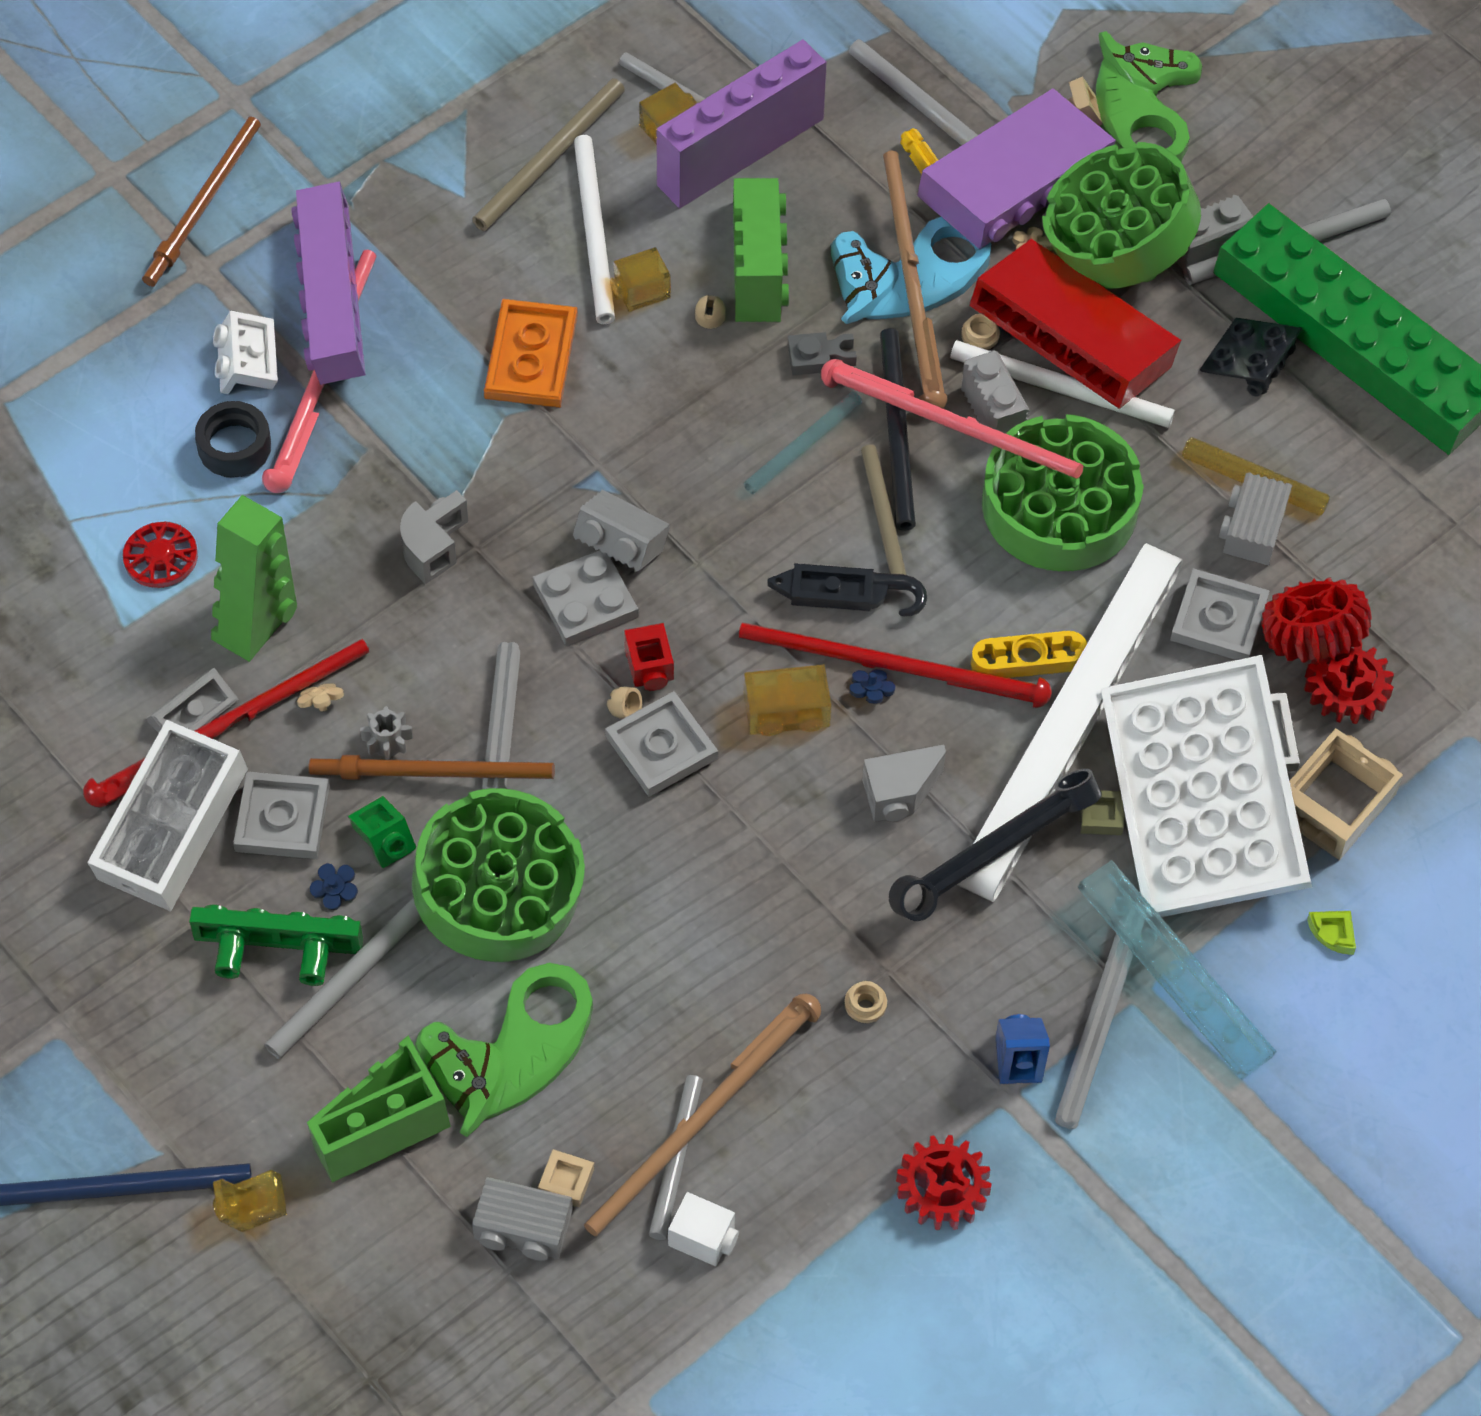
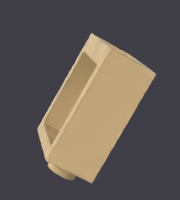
(1319, 823)

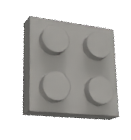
(585, 597)
(1219, 615)
(661, 743)
(281, 815)

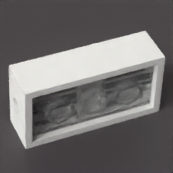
(168, 815)

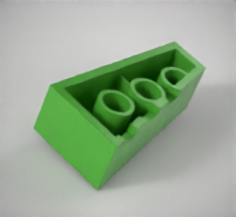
(758, 251)
(252, 578)

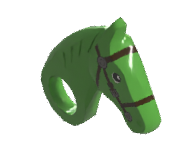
(1129, 89)
(525, 1059)

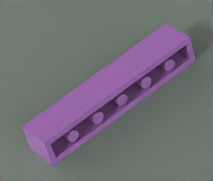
(329, 283)

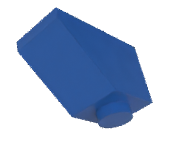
(1021, 1049)

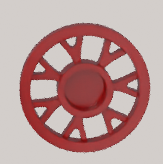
(160, 554)

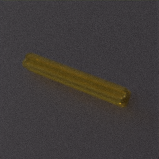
(1237, 467)

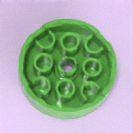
(1123, 214)
(1059, 518)
(504, 914)

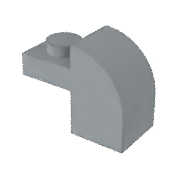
(426, 535)

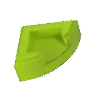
(1333, 930)

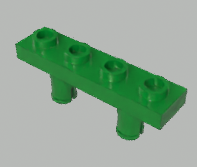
(260, 928)

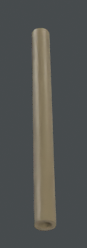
(548, 154)

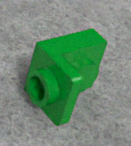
(383, 831)

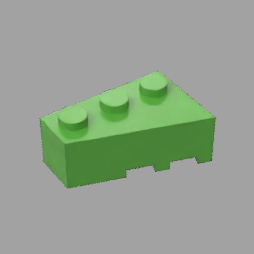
(380, 1115)

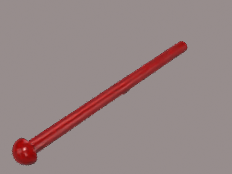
(1037, 693)
(116, 786)

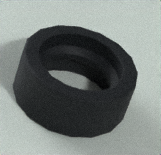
(233, 463)

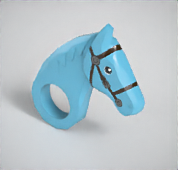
(876, 286)

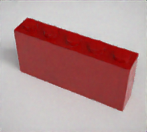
(1075, 323)

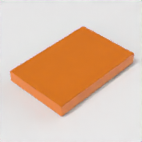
(531, 353)

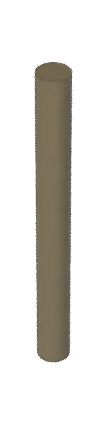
(883, 510)

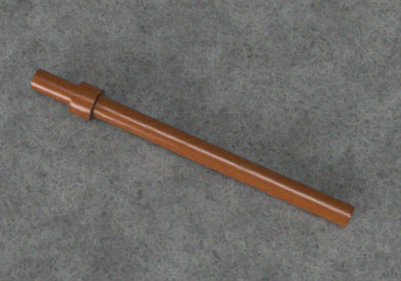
(168, 251)
(353, 767)

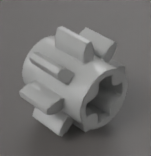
(386, 733)

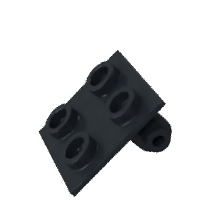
(1252, 352)

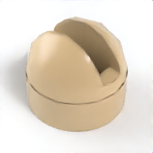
(718, 315)
(624, 696)

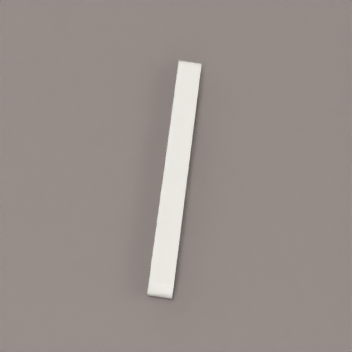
(1078, 705)

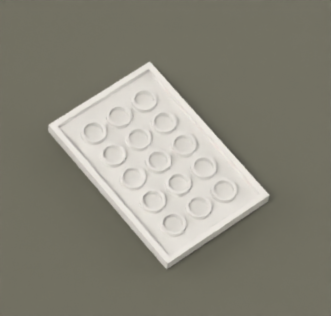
(1205, 787)

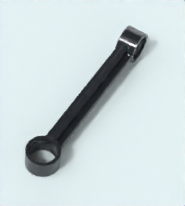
(1071, 794)

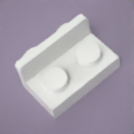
(245, 351)

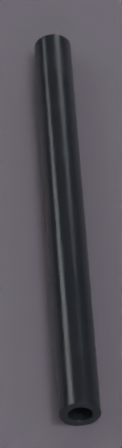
(898, 434)

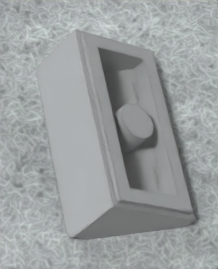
(196, 703)

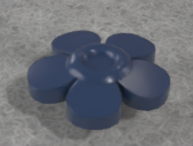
(872, 686)
(334, 885)

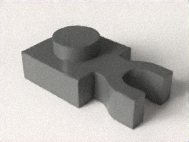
(813, 350)

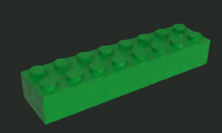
(1355, 326)

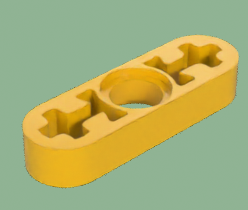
(1040, 642)

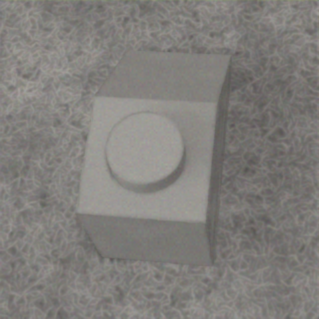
(901, 781)

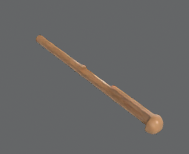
(922, 326)
(758, 1052)

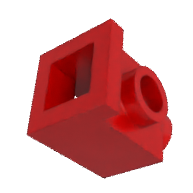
(649, 656)

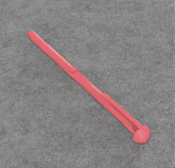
(837, 372)
(281, 476)

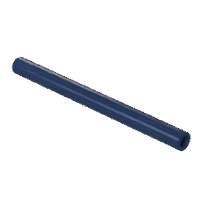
(121, 1184)

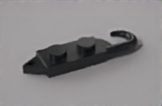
(845, 587)

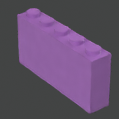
(740, 123)
(1010, 168)

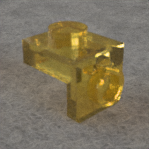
(250, 1201)

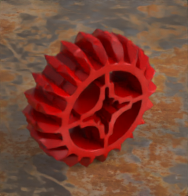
(1316, 620)

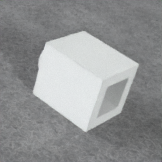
(703, 1229)

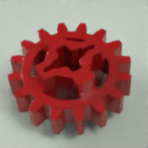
(1368, 688)
(956, 1196)

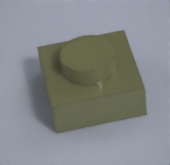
(1104, 816)

